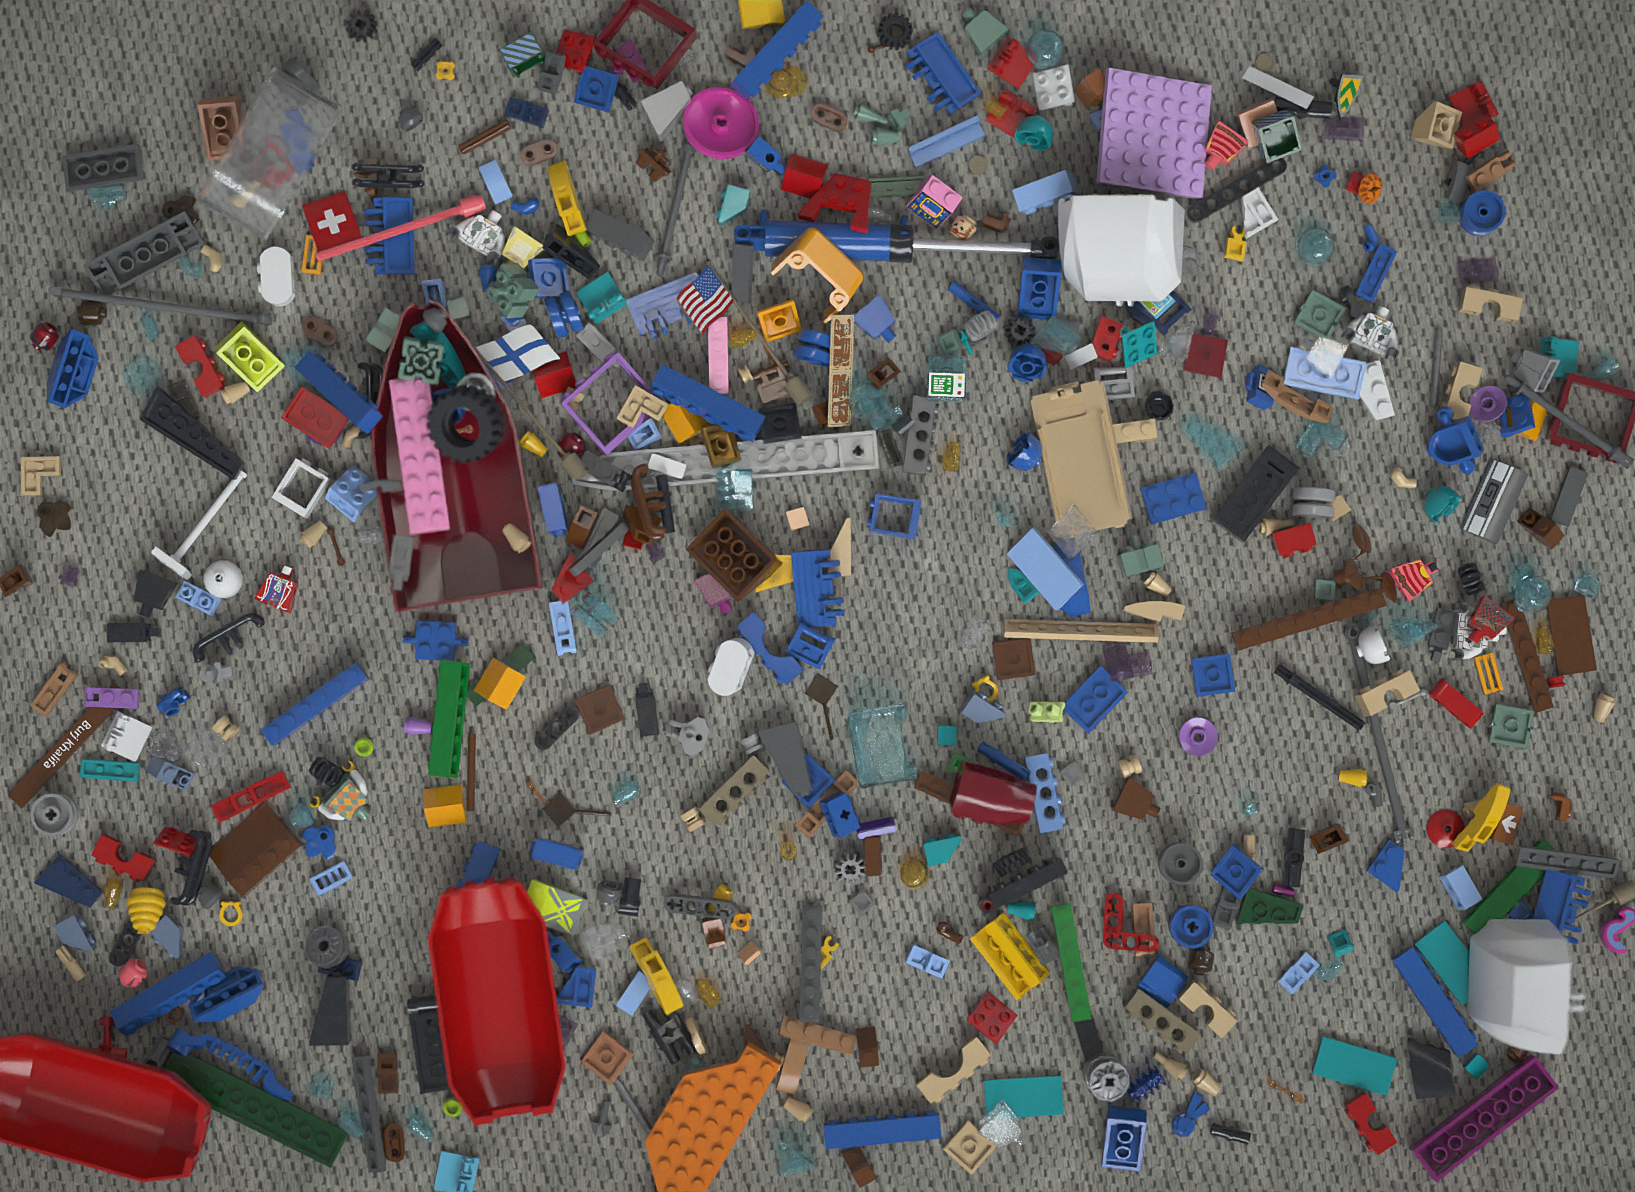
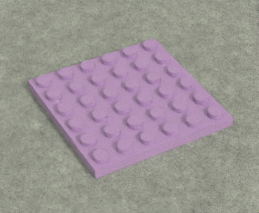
(1154, 133)

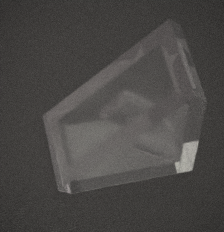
(1487, 431)

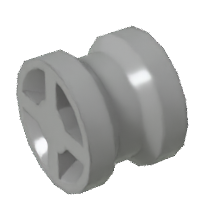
(752, 743)

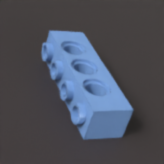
(1044, 823)

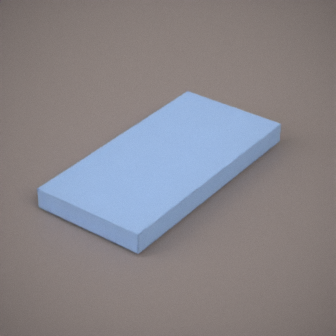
(1344, 382)
(1045, 569)

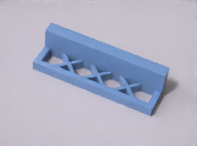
(946, 142)

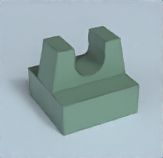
(899, 119)

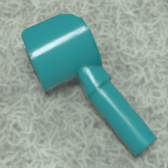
(964, 339)

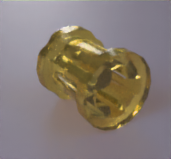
(995, 108)
(793, 855)

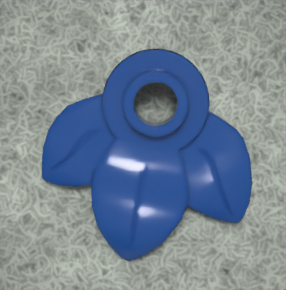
(317, 843)

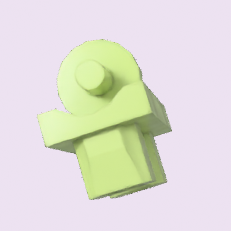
(1046, 711)

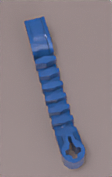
(183, 1043)

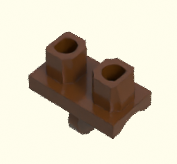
(647, 157)

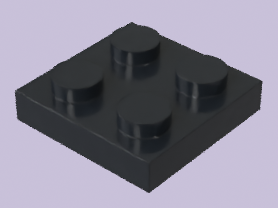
(780, 423)

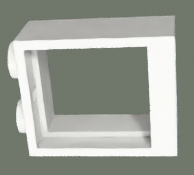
(278, 495)

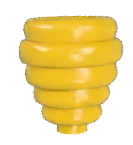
(145, 908)

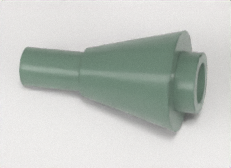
(864, 113)

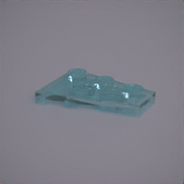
(1212, 443)

